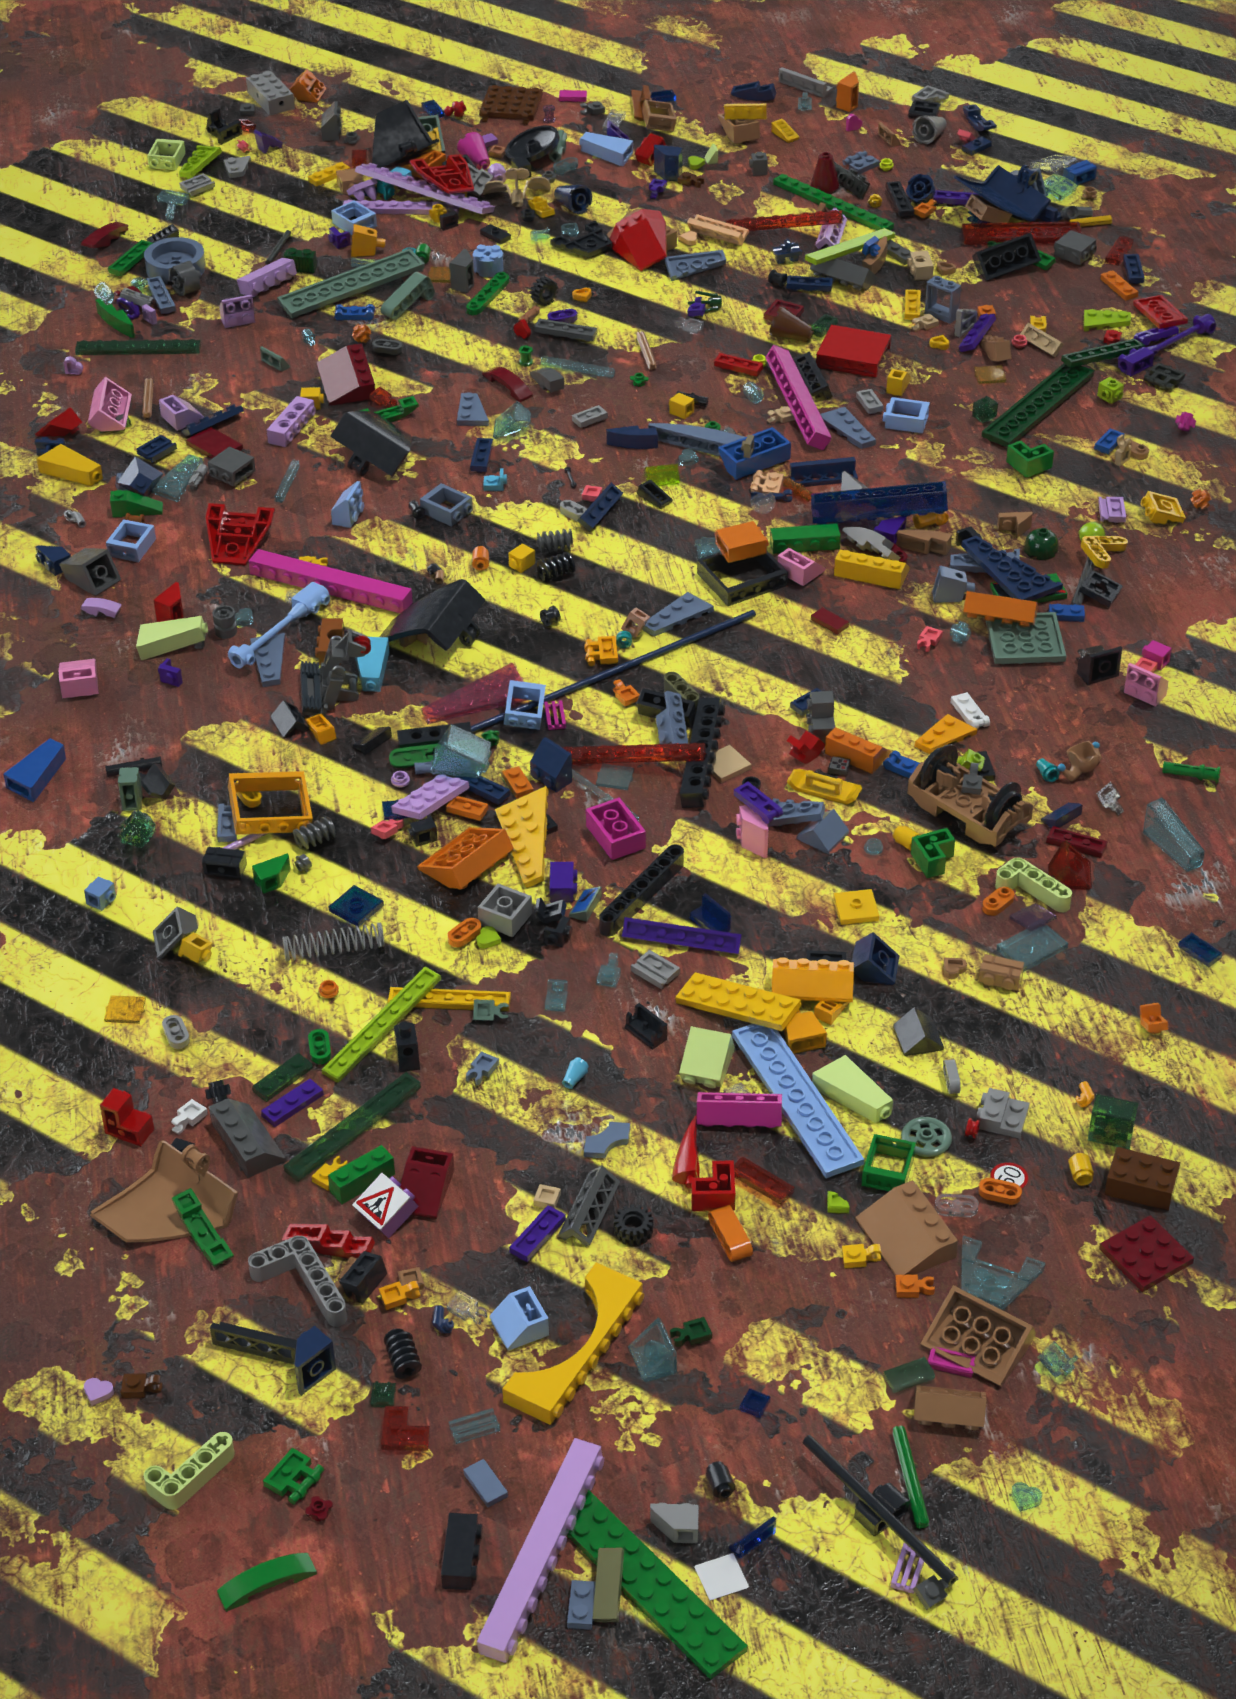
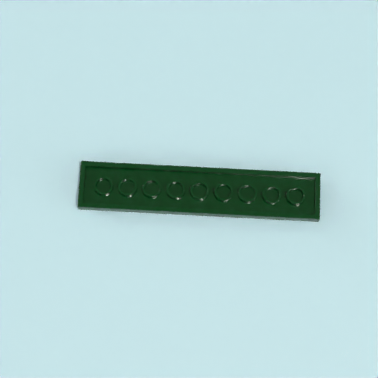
(1037, 404)

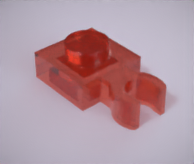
(382, 397)

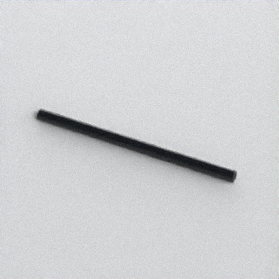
(880, 1510)

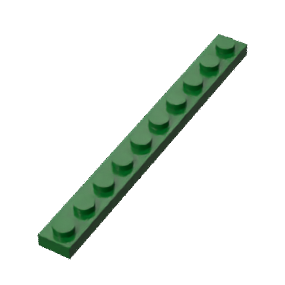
(817, 196)

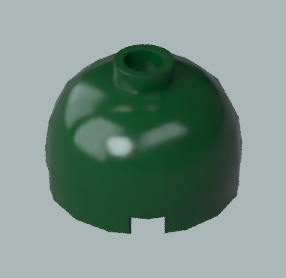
(1041, 543)

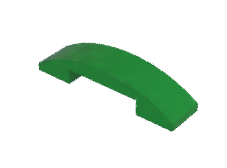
(405, 407)
(201, 1229)
(264, 1576)

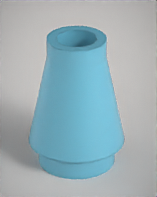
(576, 1071)

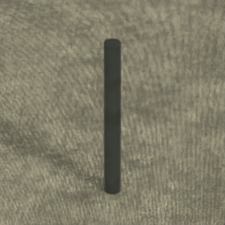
(278, 247)

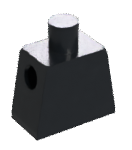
(405, 1038)

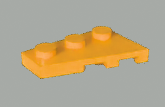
(944, 732)

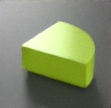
(836, 1204)

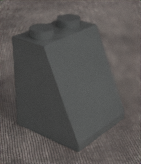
(91, 570)

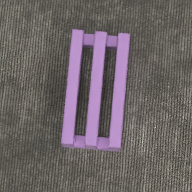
(906, 1550)

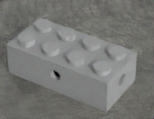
(270, 93)

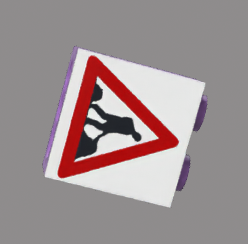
(386, 1204)

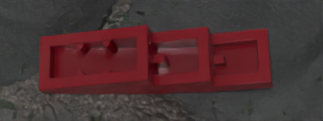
(104, 234)

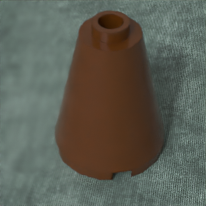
(789, 326)

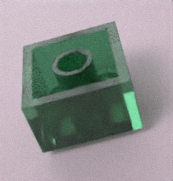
(1113, 1121)

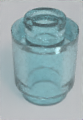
(753, 392)

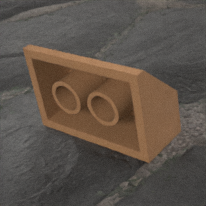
(950, 1407)

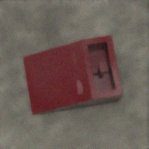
(427, 1178)

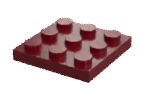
(1146, 1253)

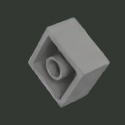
(505, 909)

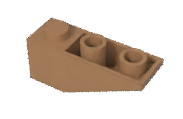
(996, 347)

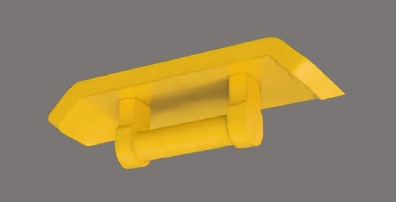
(824, 786)

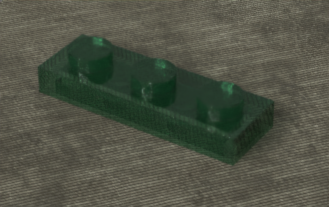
(282, 1077)

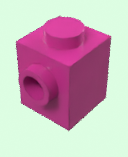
(1158, 653)

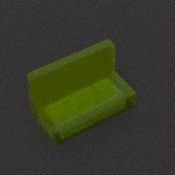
(663, 474)

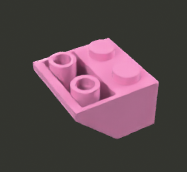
(799, 567)
(1145, 685)

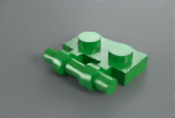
(288, 1471)

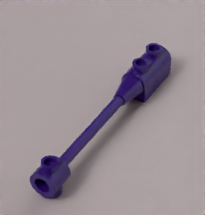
(1143, 358)

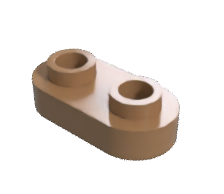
(1138, 450)

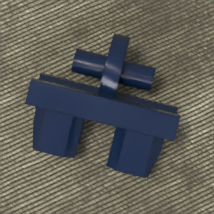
(787, 250)
(45, 444)

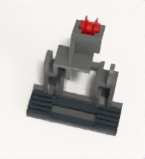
(323, 685)

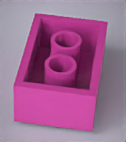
(615, 828)

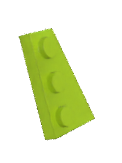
(1099, 319)

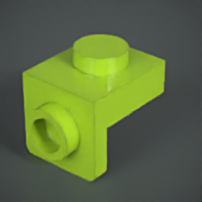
(971, 757)

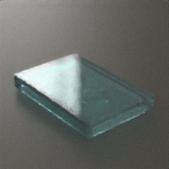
(1032, 946)

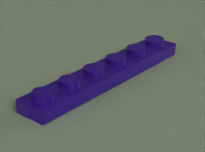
(681, 935)

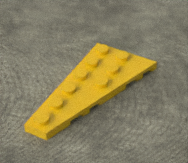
(527, 829)

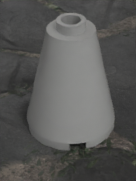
(928, 128)

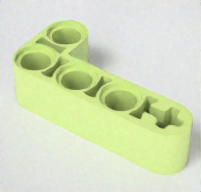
(1035, 882)
(198, 1468)

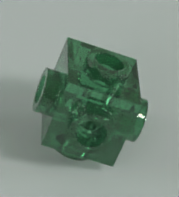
(985, 409)

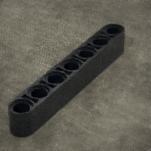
(641, 890)

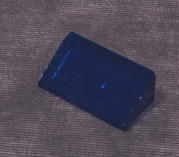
(754, 1537)

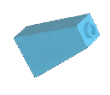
(373, 665)

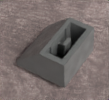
(331, 123)
(462, 272)

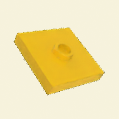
(856, 907)

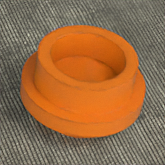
(328, 989)

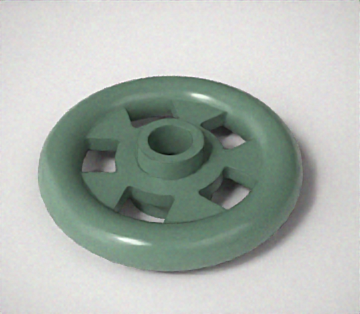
(927, 1141)

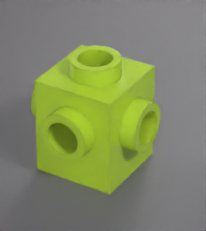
(1110, 390)

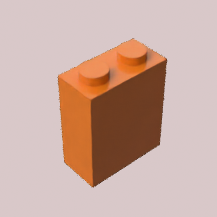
(741, 541)

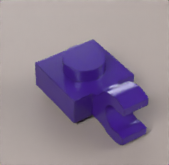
(656, 186)
(696, 308)

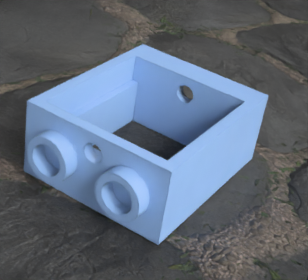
(365, 216)
(906, 422)
(136, 551)
(526, 691)

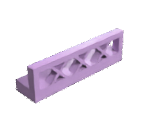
(827, 233)

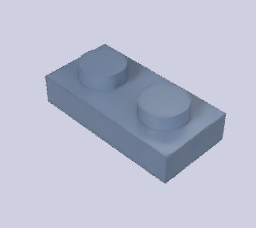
(581, 1605)

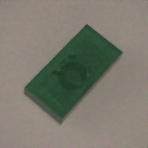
(909, 1374)

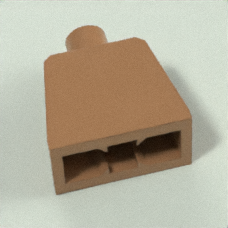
(347, 179)

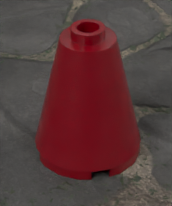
(825, 174)

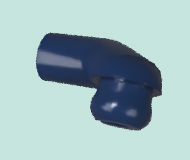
(439, 1322)

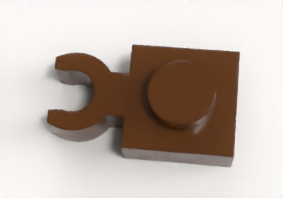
(689, 179)

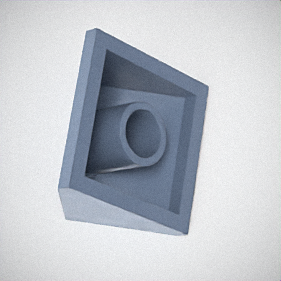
(824, 833)

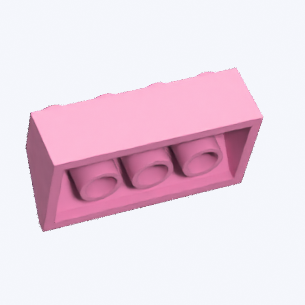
(108, 403)

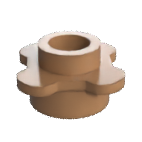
(1090, 192)

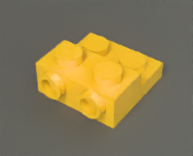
(1161, 508)

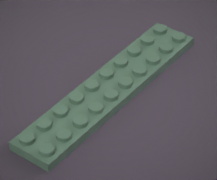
(350, 283)

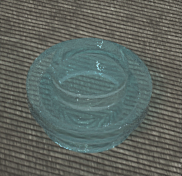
(873, 846)

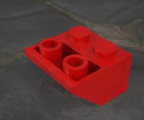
(169, 604)

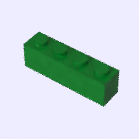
(805, 538)

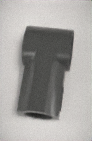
(1077, 212)

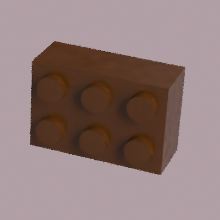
(1142, 1178)

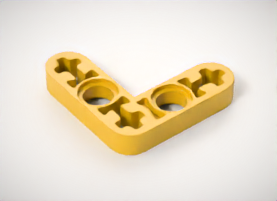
(1096, 548)

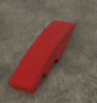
(330, 1242)

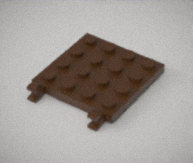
(511, 103)

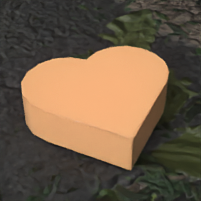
(689, 238)

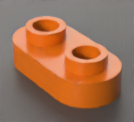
(998, 901)
(464, 932)
(1000, 1191)

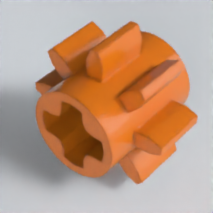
(361, 333)
(1200, 499)

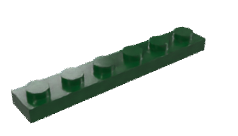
(1100, 353)

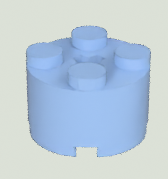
(488, 260)

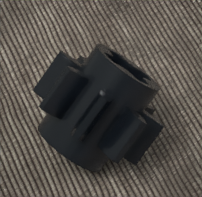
(217, 1091)

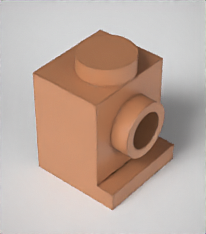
(638, 617)

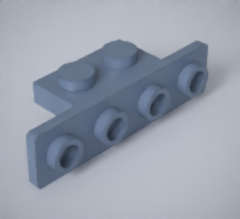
(671, 721)

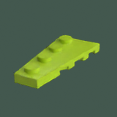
(199, 159)

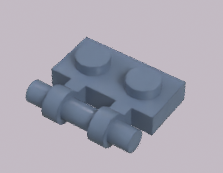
(861, 162)

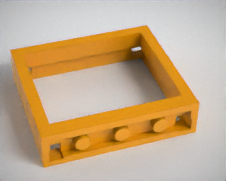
(269, 782)

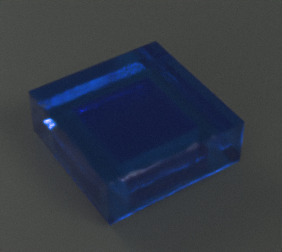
(755, 1403)

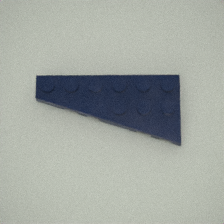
(1012, 574)

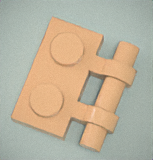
(767, 484)

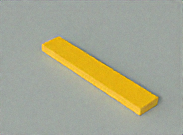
(456, 998)

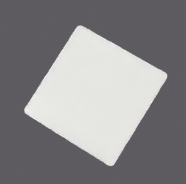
(721, 1576)

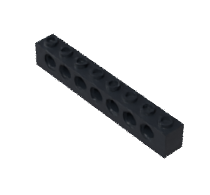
(698, 774)

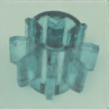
(960, 632)

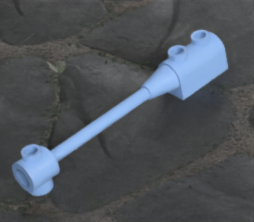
(303, 604)

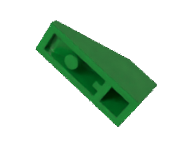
(133, 503)

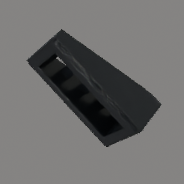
(168, 232)
(649, 488)

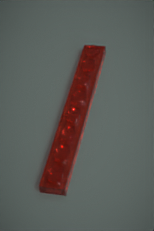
(789, 220)
(637, 753)

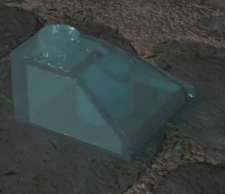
(512, 420)

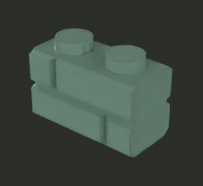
(130, 789)

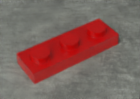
(738, 364)

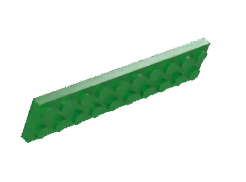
(658, 1591)

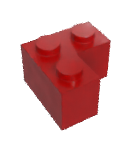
(123, 1120)
(714, 1191)

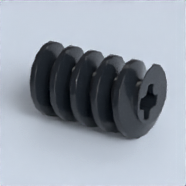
(555, 564)
(402, 1353)

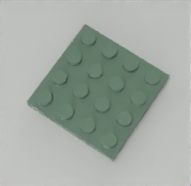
(1027, 644)

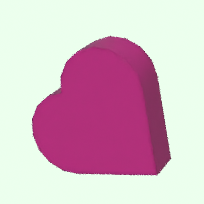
(853, 122)

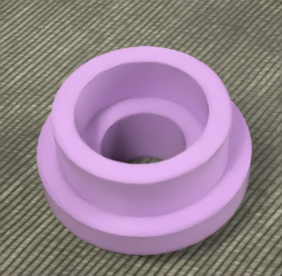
(400, 779)

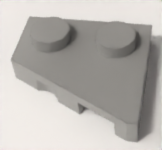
(237, 166)

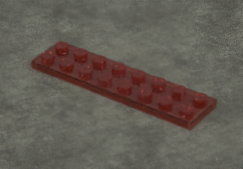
(1000, 232)

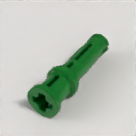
(1200, 772)

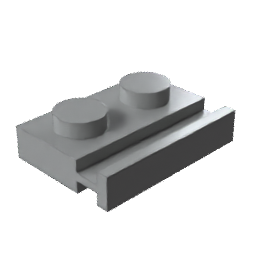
(197, 184)
(136, 297)
(655, 969)

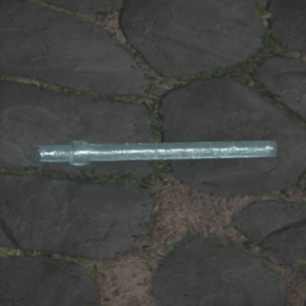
(593, 788)

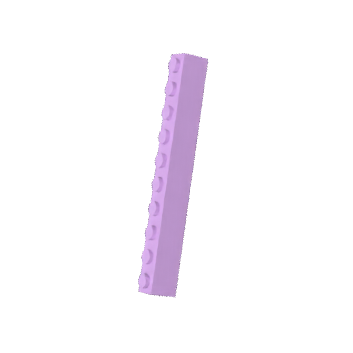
(540, 1551)

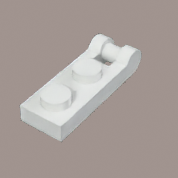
(969, 710)

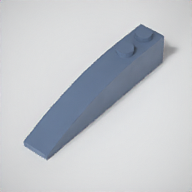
(694, 437)

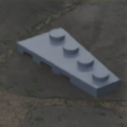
(848, 426)

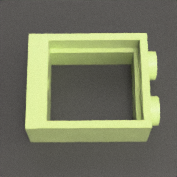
(169, 162)

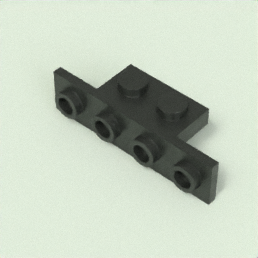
(852, 181)

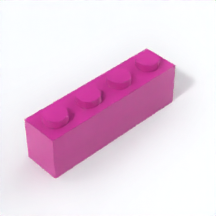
(739, 1109)

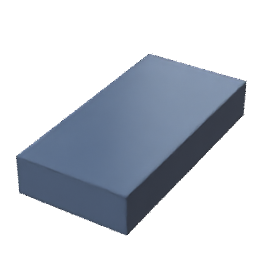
(485, 1483)

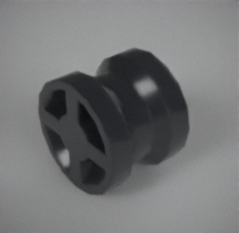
(550, 615)

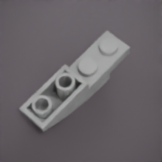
(871, 541)

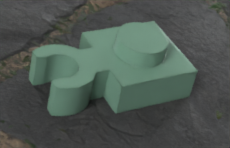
(486, 1010)

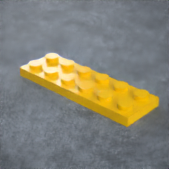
(738, 1001)

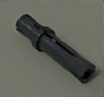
(142, 764)

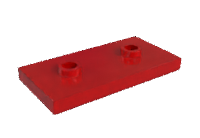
(1160, 311)

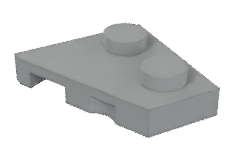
(930, 94)
(964, 321)

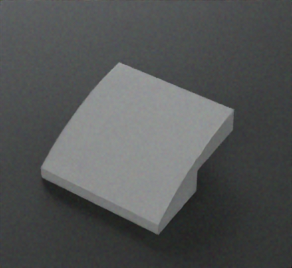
(479, 179)

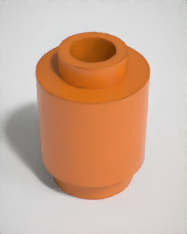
(480, 558)

